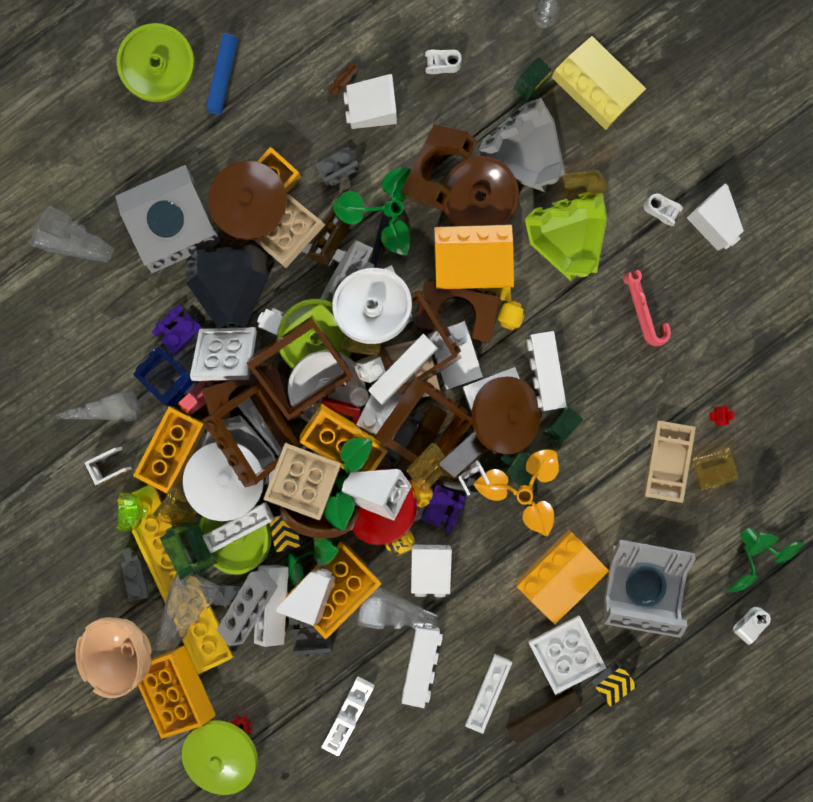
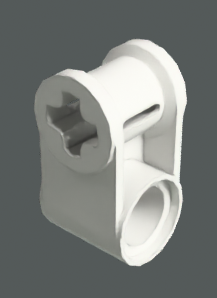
(441, 61)
(666, 210)
(750, 627)

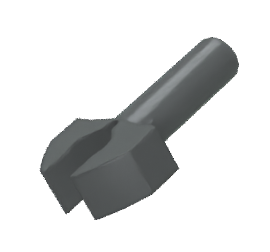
(458, 486)

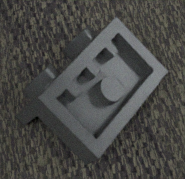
(337, 167)
(310, 641)

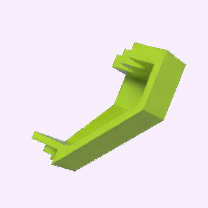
(570, 233)

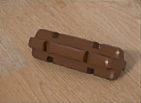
(342, 79)

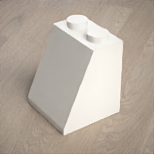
(371, 103)
(718, 219)
(378, 491)
(431, 570)
(309, 597)

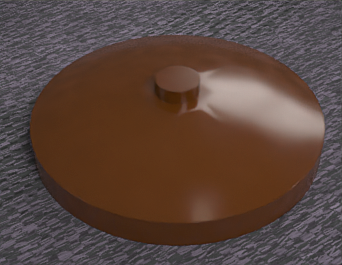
(481, 192)
(247, 200)
(506, 415)
(315, 528)

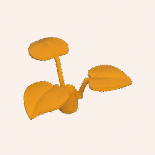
(541, 465)

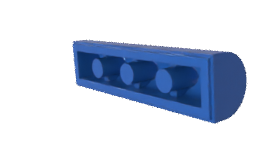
(222, 74)

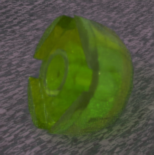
(130, 512)

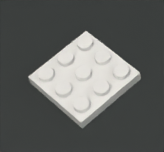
(223, 354)
(567, 654)

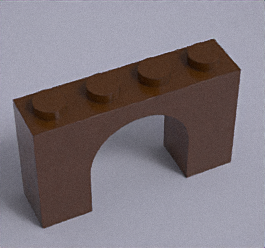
(439, 144)
(484, 307)
(218, 393)

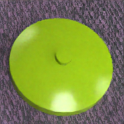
(155, 62)
(310, 341)
(243, 553)
(220, 757)

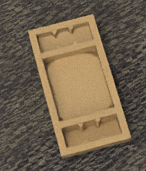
(669, 461)

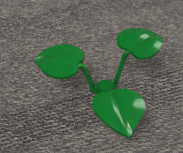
(394, 237)
(340, 508)
(755, 545)
(323, 553)

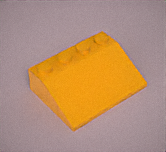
(474, 257)
(561, 577)
(350, 589)
(175, 694)

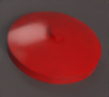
(382, 530)

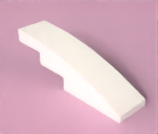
(348, 716)

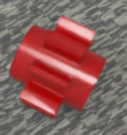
(721, 415)
(244, 721)

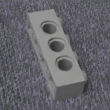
(247, 607)

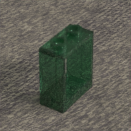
(179, 554)

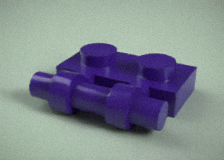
(181, 333)
(437, 507)

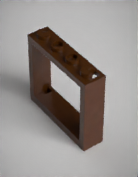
(444, 332)
(313, 398)
(405, 406)
(229, 447)

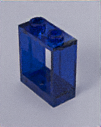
(181, 385)

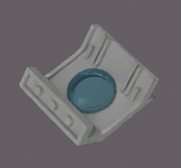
(166, 219)
(647, 588)

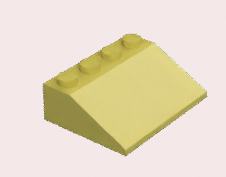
(598, 82)

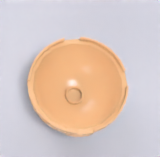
(113, 656)

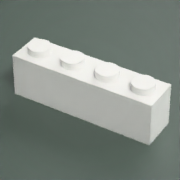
(547, 371)
(271, 624)
(420, 667)

